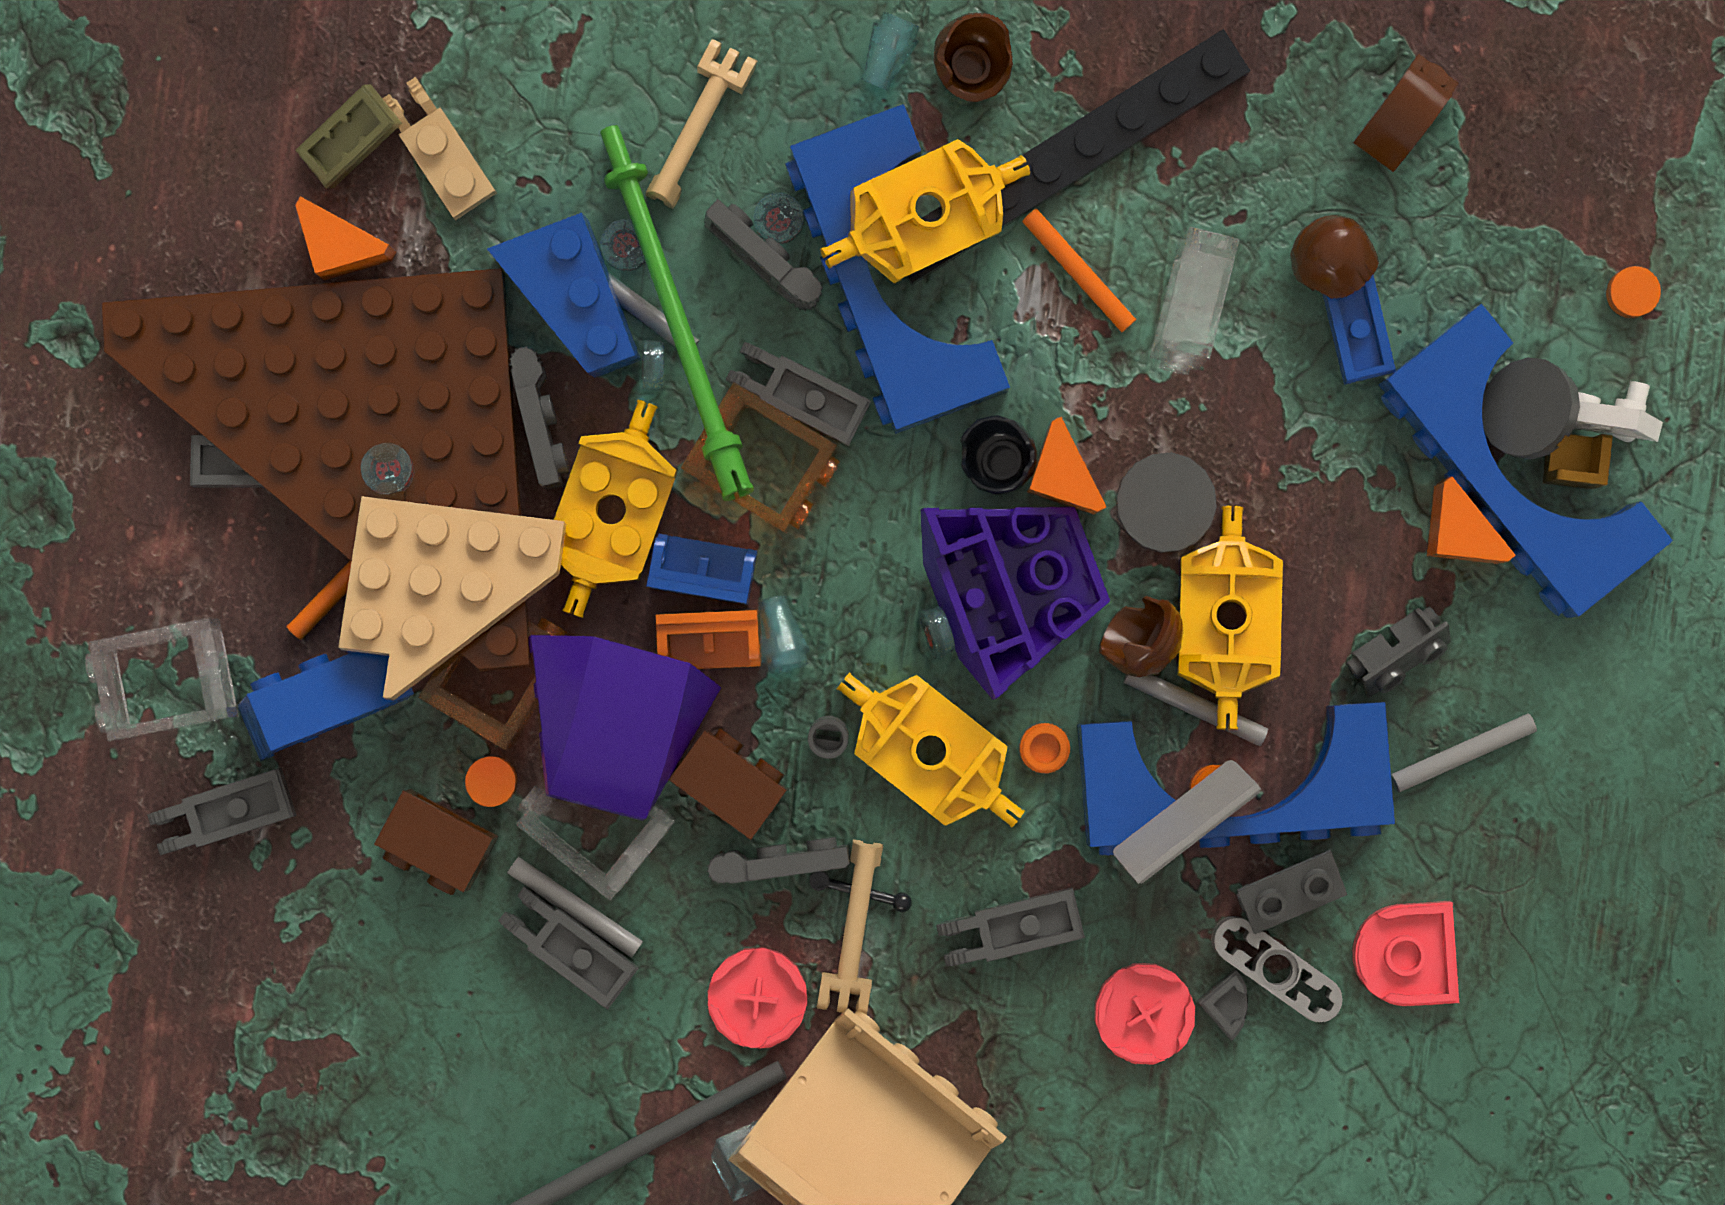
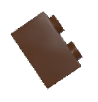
(729, 782)
(435, 842)

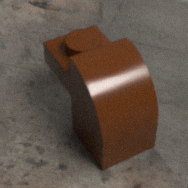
(1406, 112)

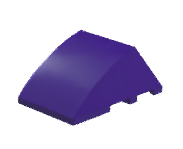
(1010, 584)
(613, 720)

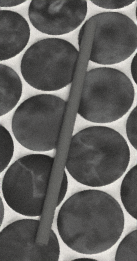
(655, 1136)

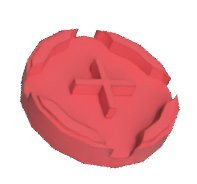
(757, 997)
(1144, 1013)

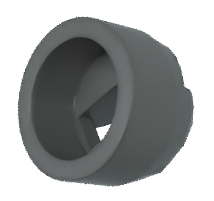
(824, 745)

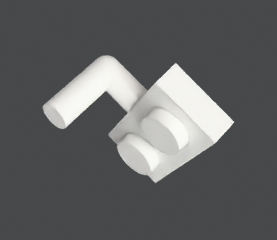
(1624, 420)

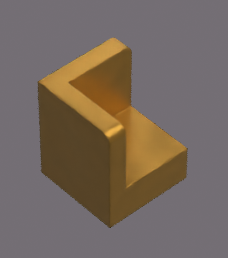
(1579, 462)

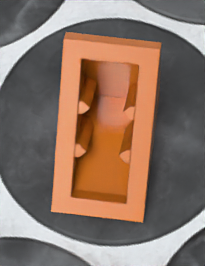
(337, 245)
(1062, 474)
(1461, 530)

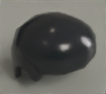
(998, 454)

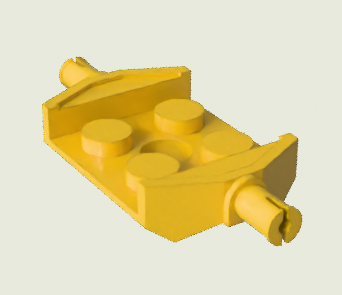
(897, 239)
(618, 467)
(1223, 658)
(888, 743)

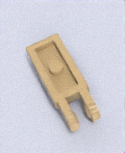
(442, 155)

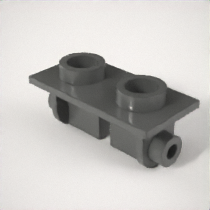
(1417, 643)
(1291, 892)

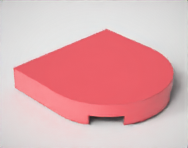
(1409, 954)

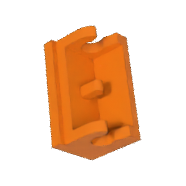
(711, 638)

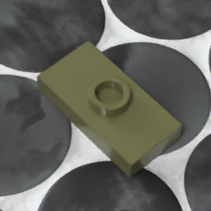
(348, 136)

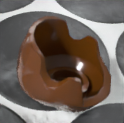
(974, 56)
(1333, 256)
(1143, 638)

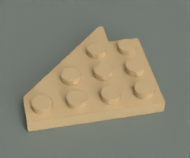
(438, 579)

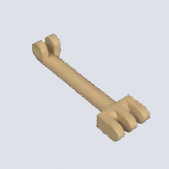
(720, 76)
(846, 982)

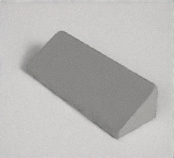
(1185, 821)

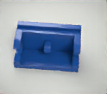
(702, 569)

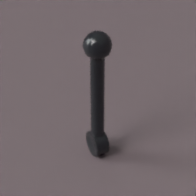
(820, 881)

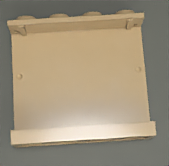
(865, 1127)

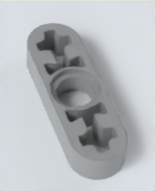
(1314, 979)

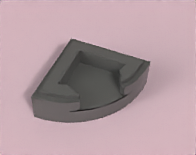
(1227, 1003)

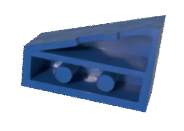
(315, 700)

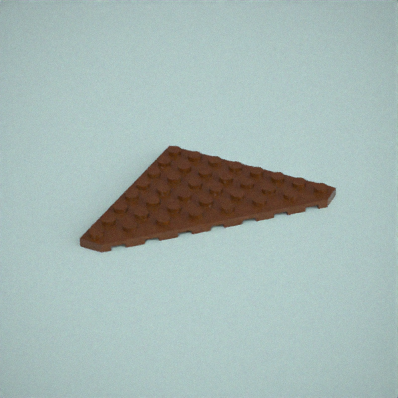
(324, 372)

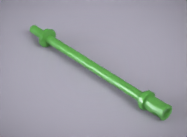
(720, 444)

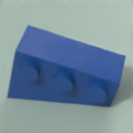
(572, 291)

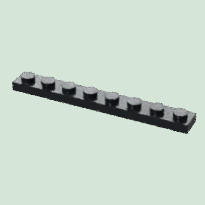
(1115, 129)

